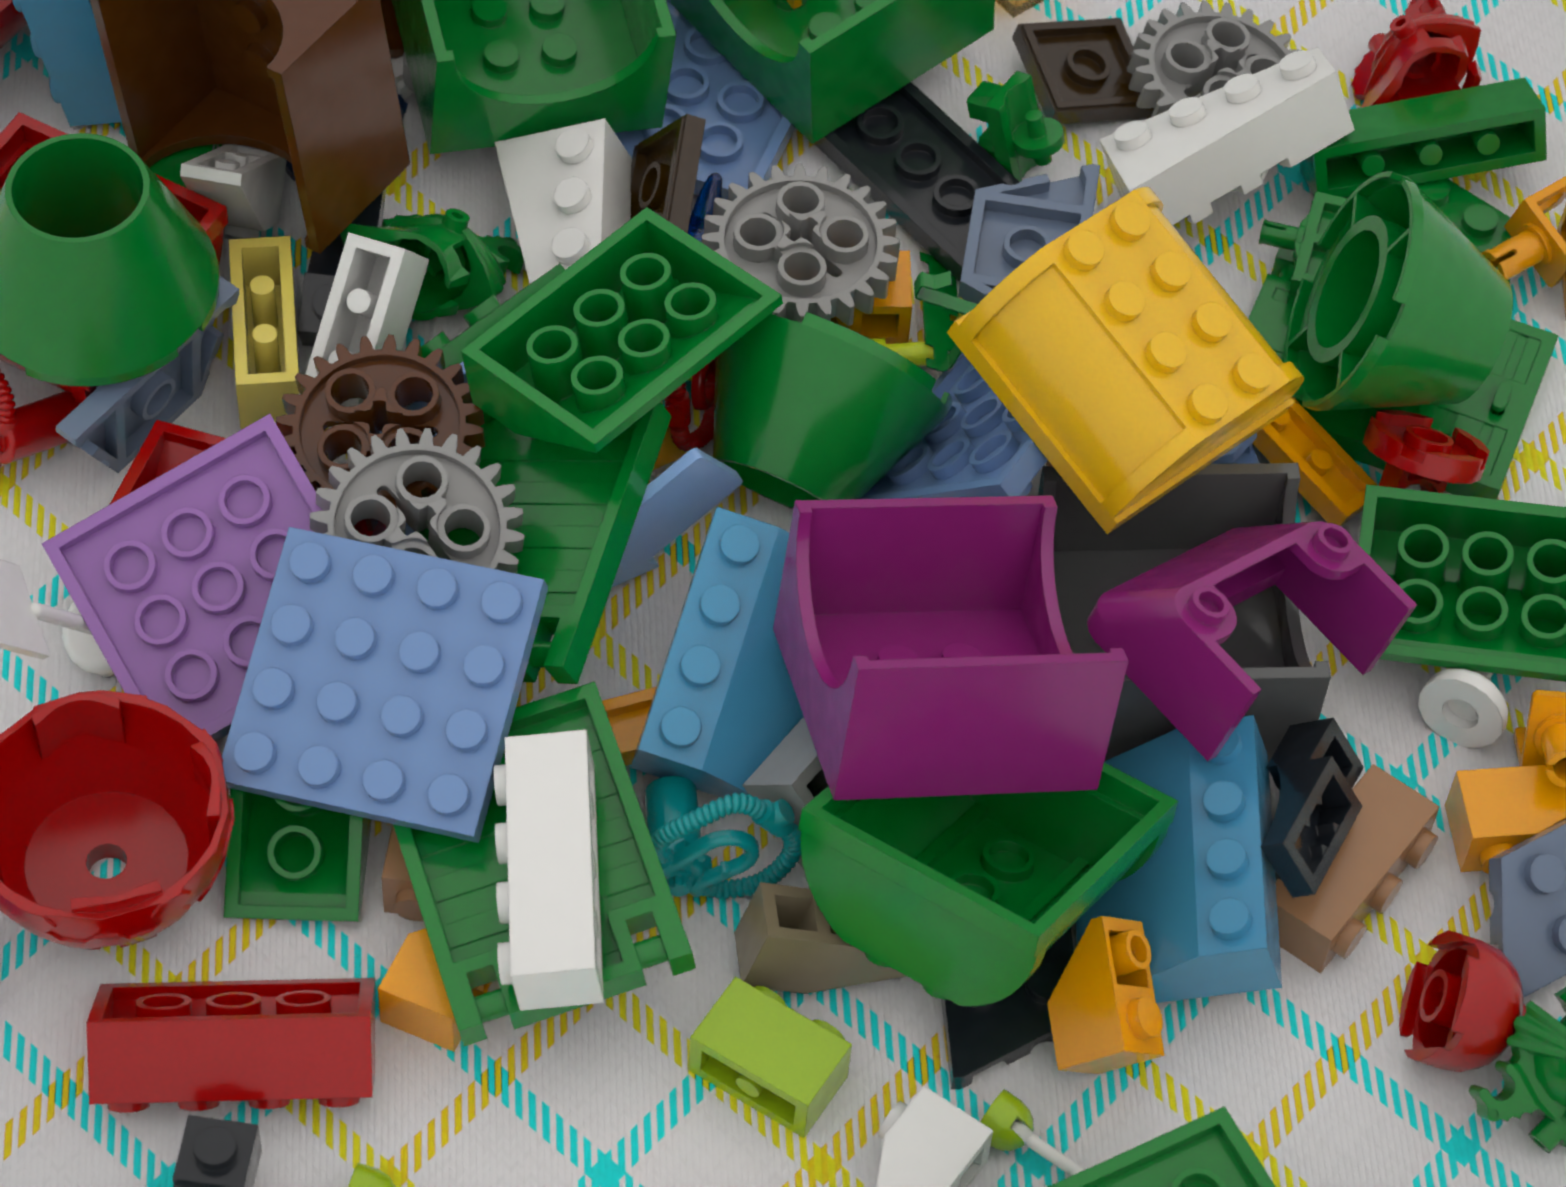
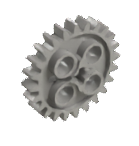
(1199, 53)
(808, 241)
(463, 500)

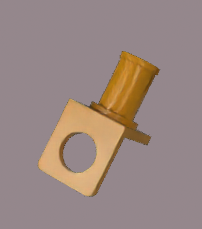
(1533, 238)
(1545, 735)

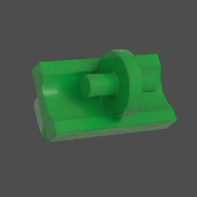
(1016, 130)

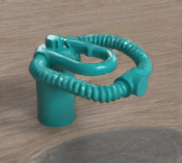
(676, 834)

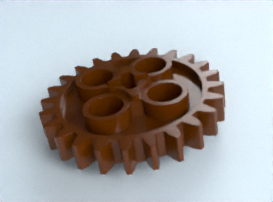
(388, 384)

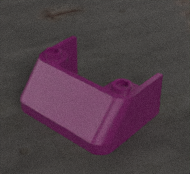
(1184, 610)

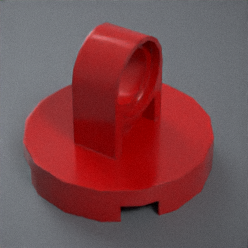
(1422, 454)

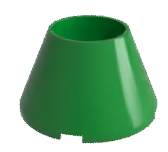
(98, 265)
(1396, 306)
(817, 410)

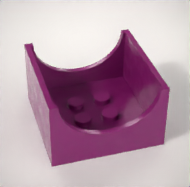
(940, 649)

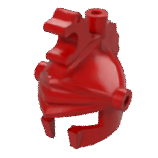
(1418, 56)

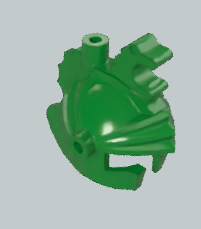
(461, 265)
(1532, 1076)

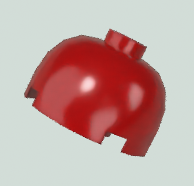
(1461, 1004)

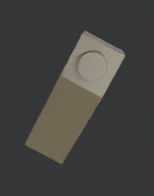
(793, 948)

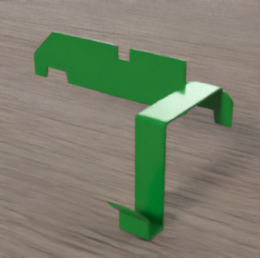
(939, 301)

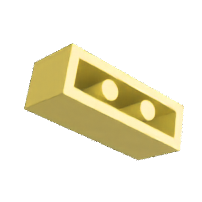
(263, 326)

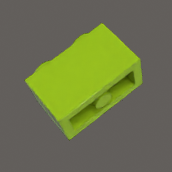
(770, 1055)

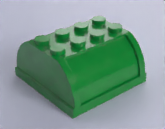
(974, 884)

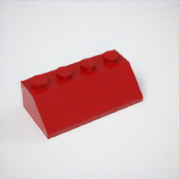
(232, 1043)

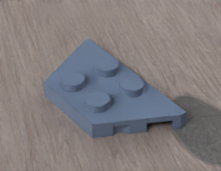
(1019, 220)
(120, 415)
(1531, 907)

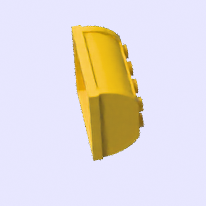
(1125, 359)

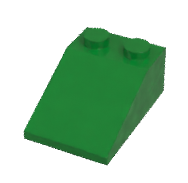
(294, 861)

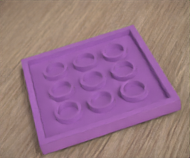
(186, 570)

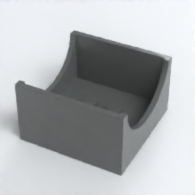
(1268, 625)

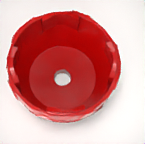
(103, 782)

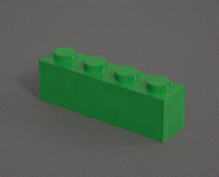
(1434, 138)

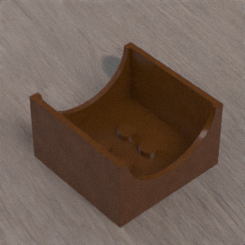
(269, 77)

